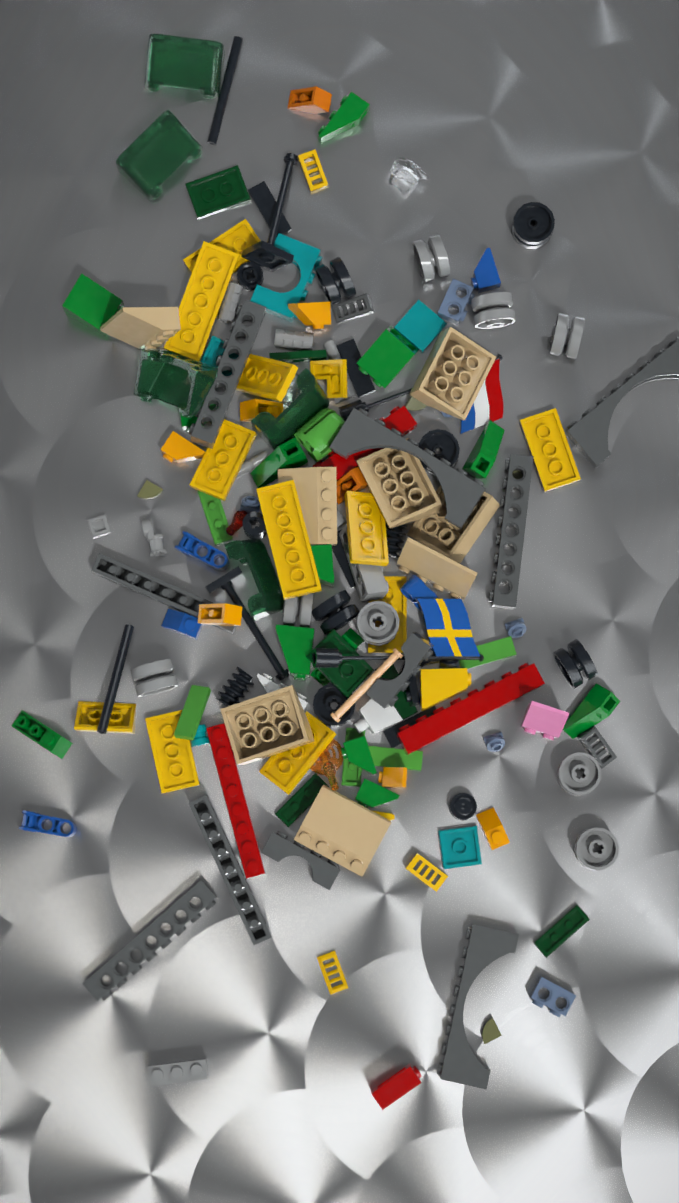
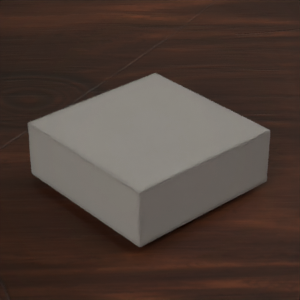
(99, 526)

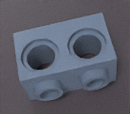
(451, 300)
(554, 992)

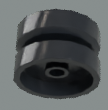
(535, 214)
(332, 282)
(445, 442)
(334, 610)
(575, 663)
(322, 709)

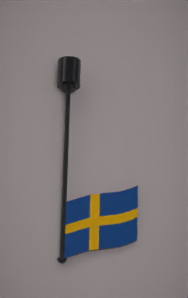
(446, 629)

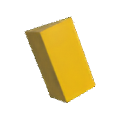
(121, 719)

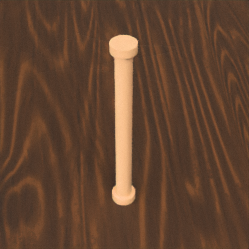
(366, 685)

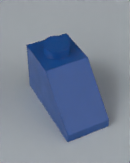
(486, 274)
(182, 623)

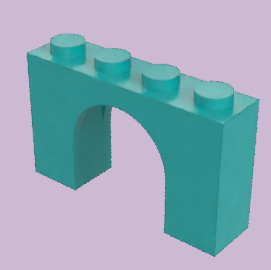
(305, 259)

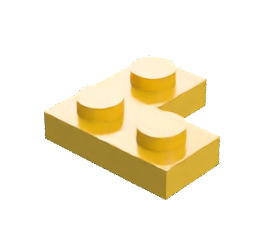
(335, 373)

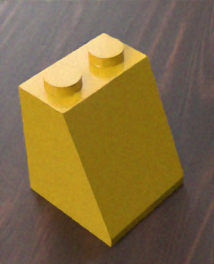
(441, 685)

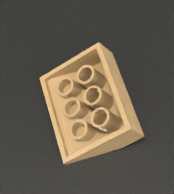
(143, 326)
(453, 374)
(399, 486)
(318, 501)
(448, 539)
(436, 569)
(266, 725)
(342, 830)

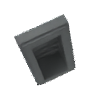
(365, 297)
(593, 730)

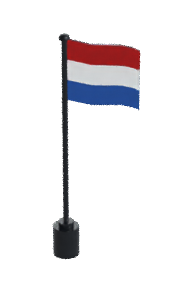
(486, 407)

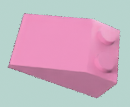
(544, 720)

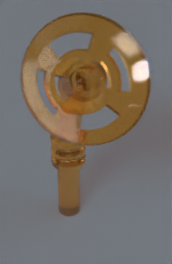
(328, 763)

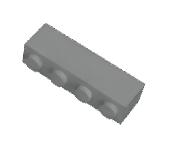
(368, 578)

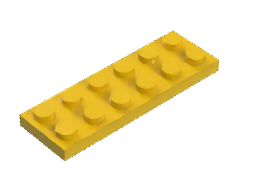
(202, 300)
(288, 539)

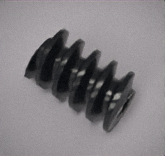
(251, 519)
(393, 539)
(235, 689)

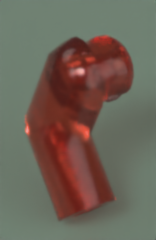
(236, 522)

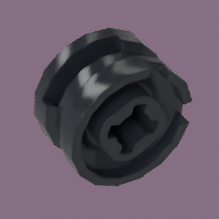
(250, 275)
(462, 806)

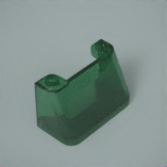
(184, 64)
(158, 154)
(174, 380)
(282, 429)
(270, 595)

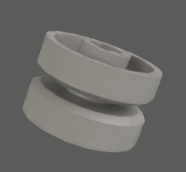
(431, 258)
(493, 310)
(567, 336)
(298, 607)
(380, 612)
(153, 674)
(587, 766)
(607, 846)

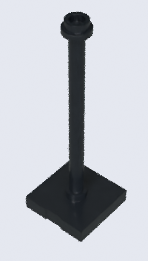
(263, 252)
(226, 583)

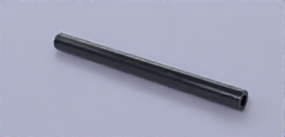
(225, 89)
(115, 679)

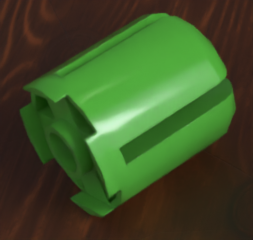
(320, 433)

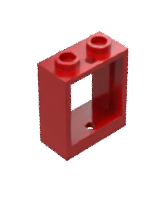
(396, 1086)

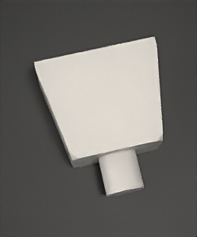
(376, 717)

